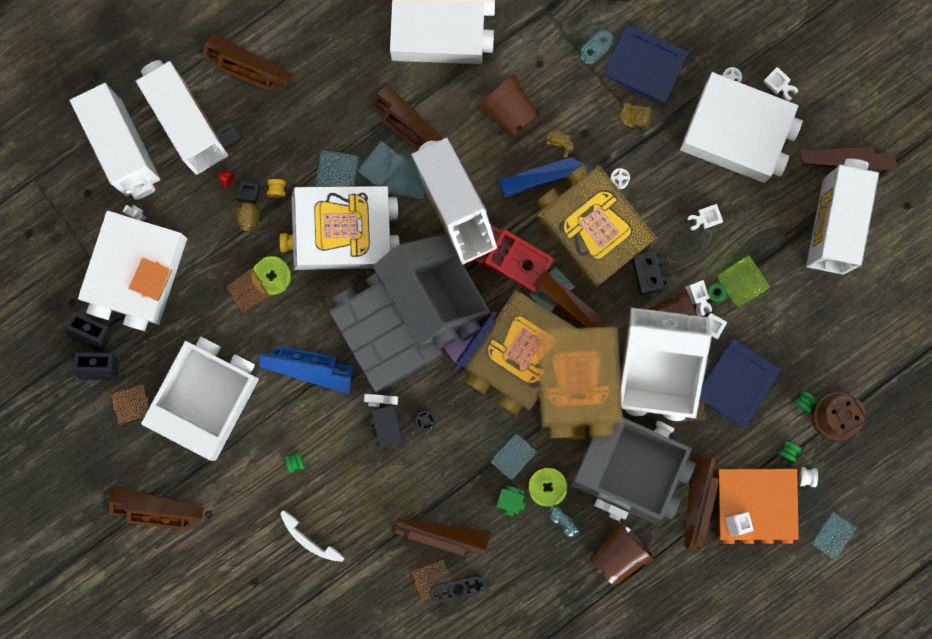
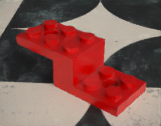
(510, 255)

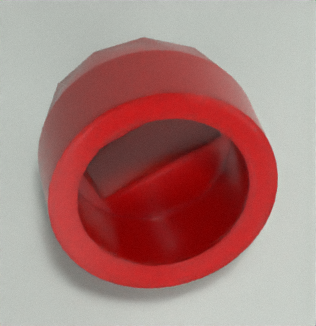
(225, 178)

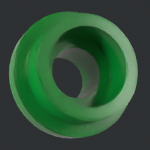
(717, 298)

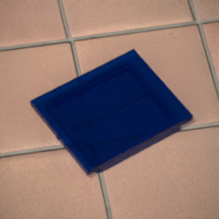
(645, 63)
(474, 342)
(738, 383)

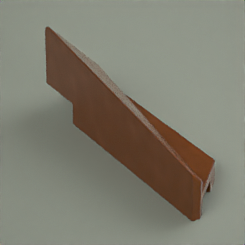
(243, 64)
(403, 118)
(837, 157)
(568, 302)
(700, 501)
(152, 509)
(443, 536)

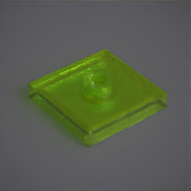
(743, 281)

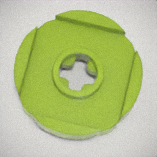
(280, 268)
(558, 485)

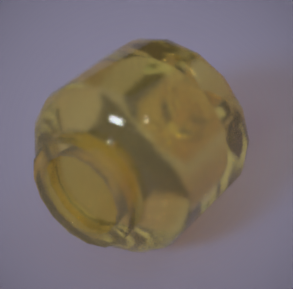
(247, 216)

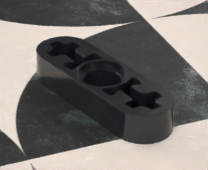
(473, 591)

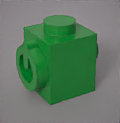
(511, 500)

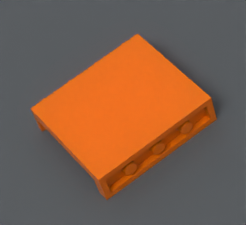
(769, 499)

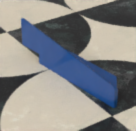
(539, 177)
(309, 367)

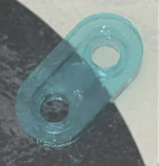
(596, 46)
(558, 516)

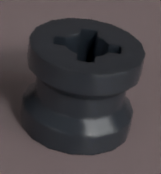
(425, 420)

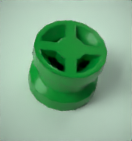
(805, 401)
(789, 451)
(294, 461)

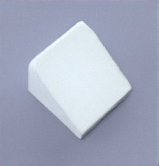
(739, 524)

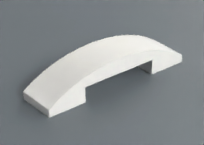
(291, 524)

